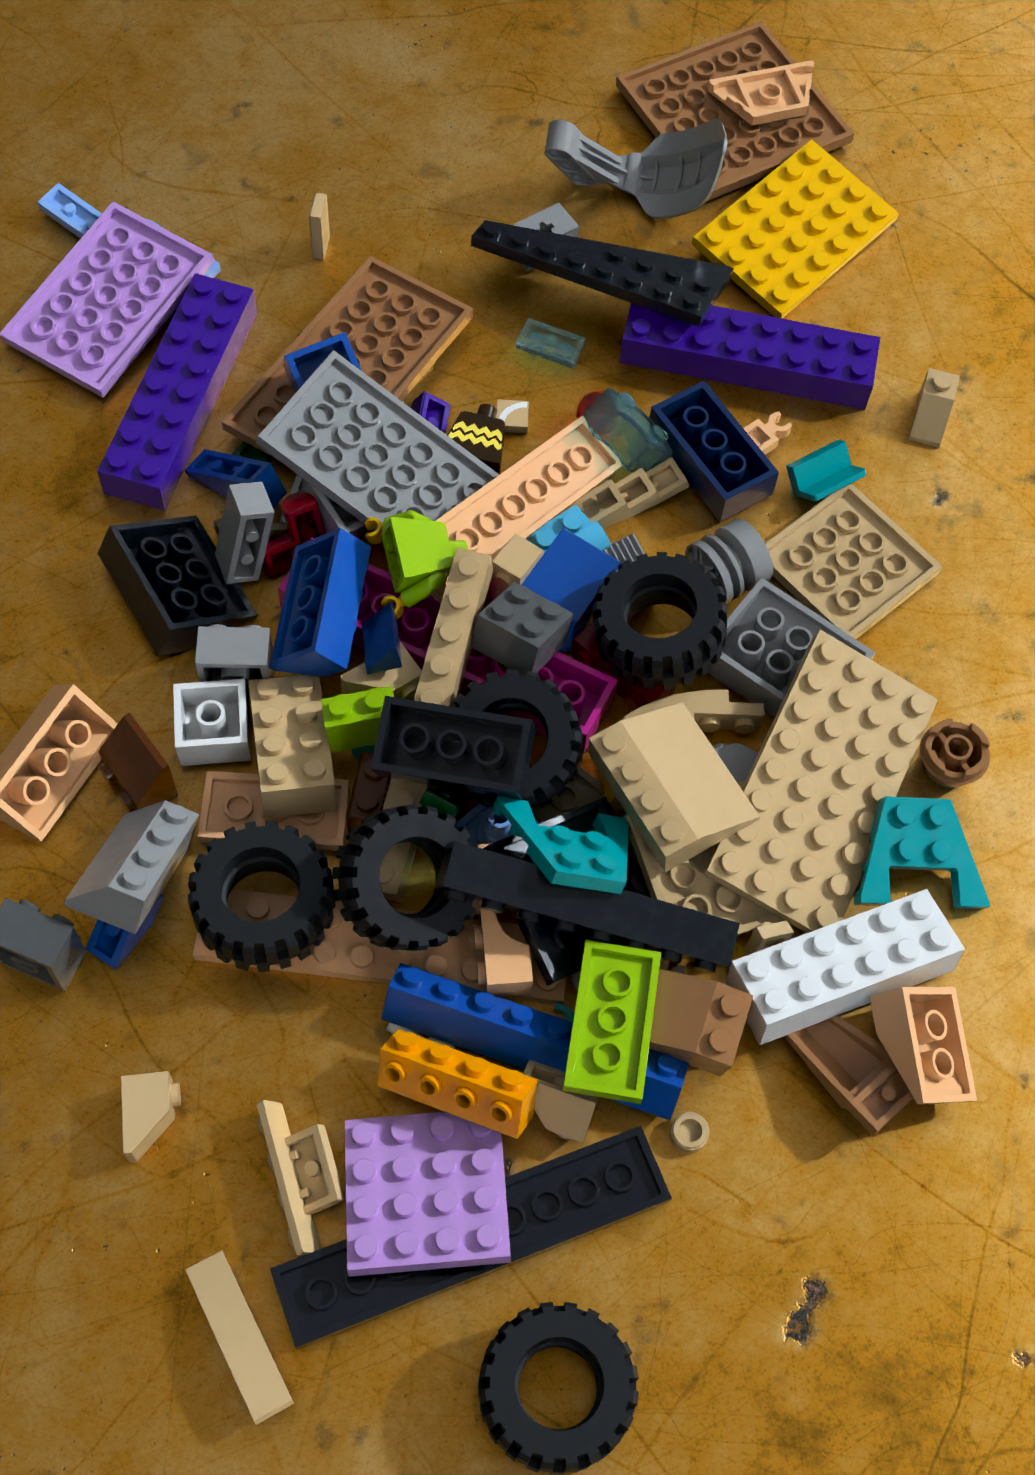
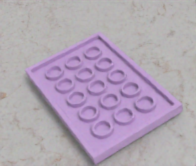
(106, 299)

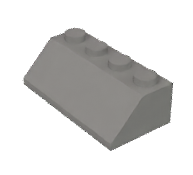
(134, 865)

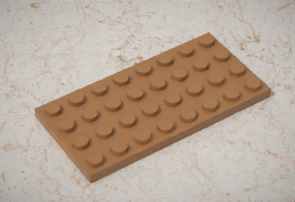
(392, 326)

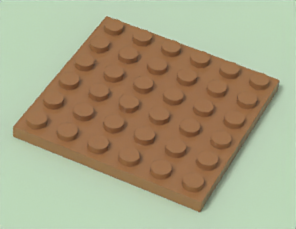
(675, 97)

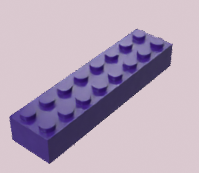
(756, 353)
(178, 392)

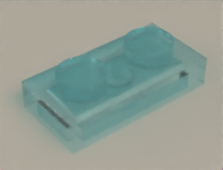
(550, 343)

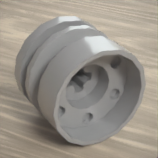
(734, 556)

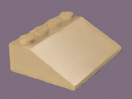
(671, 783)

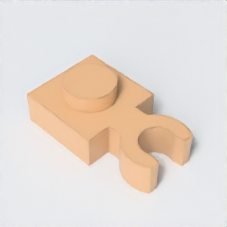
(768, 435)

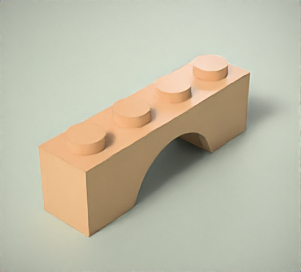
(505, 962)

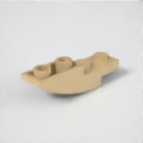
(712, 711)

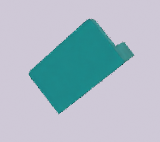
(823, 472)

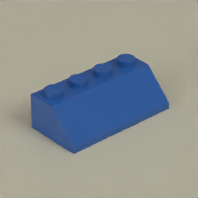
(321, 605)

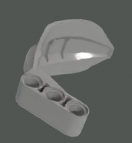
(667, 178)

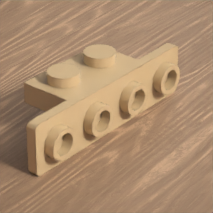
(303, 1173)

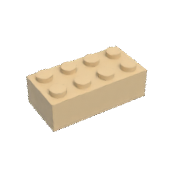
(291, 746)

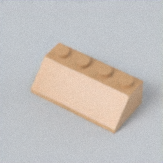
(51, 759)

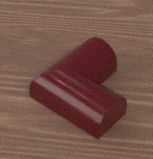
(303, 523)

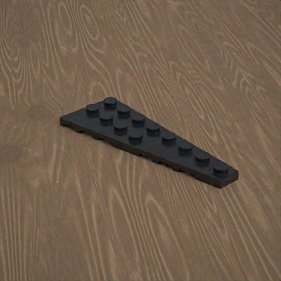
(646, 278)

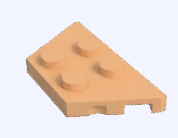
(766, 93)

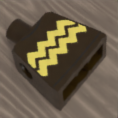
(481, 435)

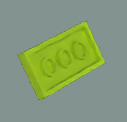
(612, 1022)

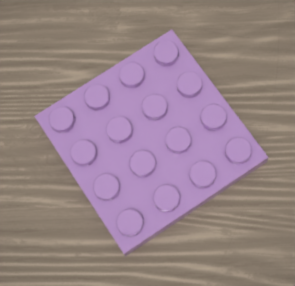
(424, 1194)

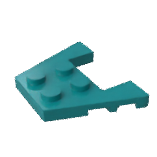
(919, 837)
(571, 857)

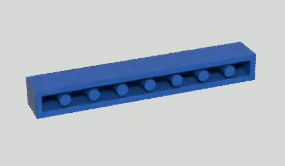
(508, 1031)

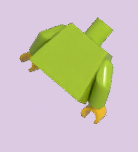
(416, 555)

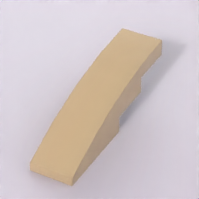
(633, 494)
(239, 1337)

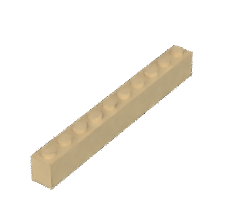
(439, 684)

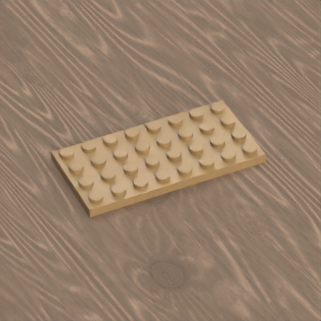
(818, 784)

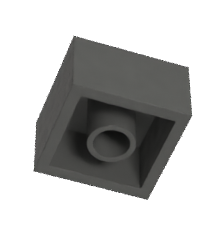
(521, 629)
(39, 944)

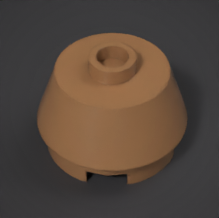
(954, 753)

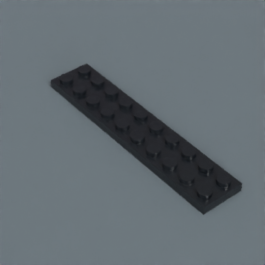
(544, 1210)

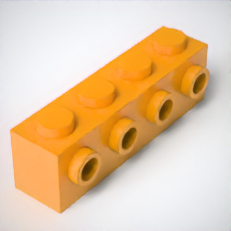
(457, 1083)

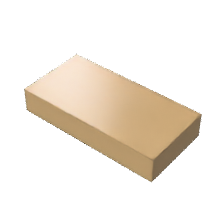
(319, 226)

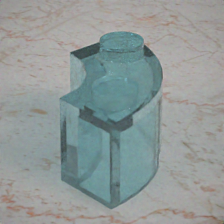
(627, 431)

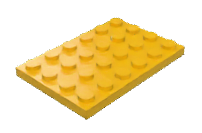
(795, 229)

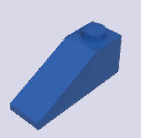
(220, 470)

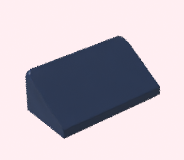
(382, 641)

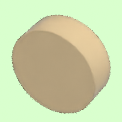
(689, 1132)

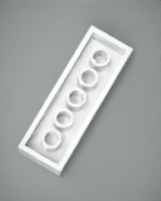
(845, 965)

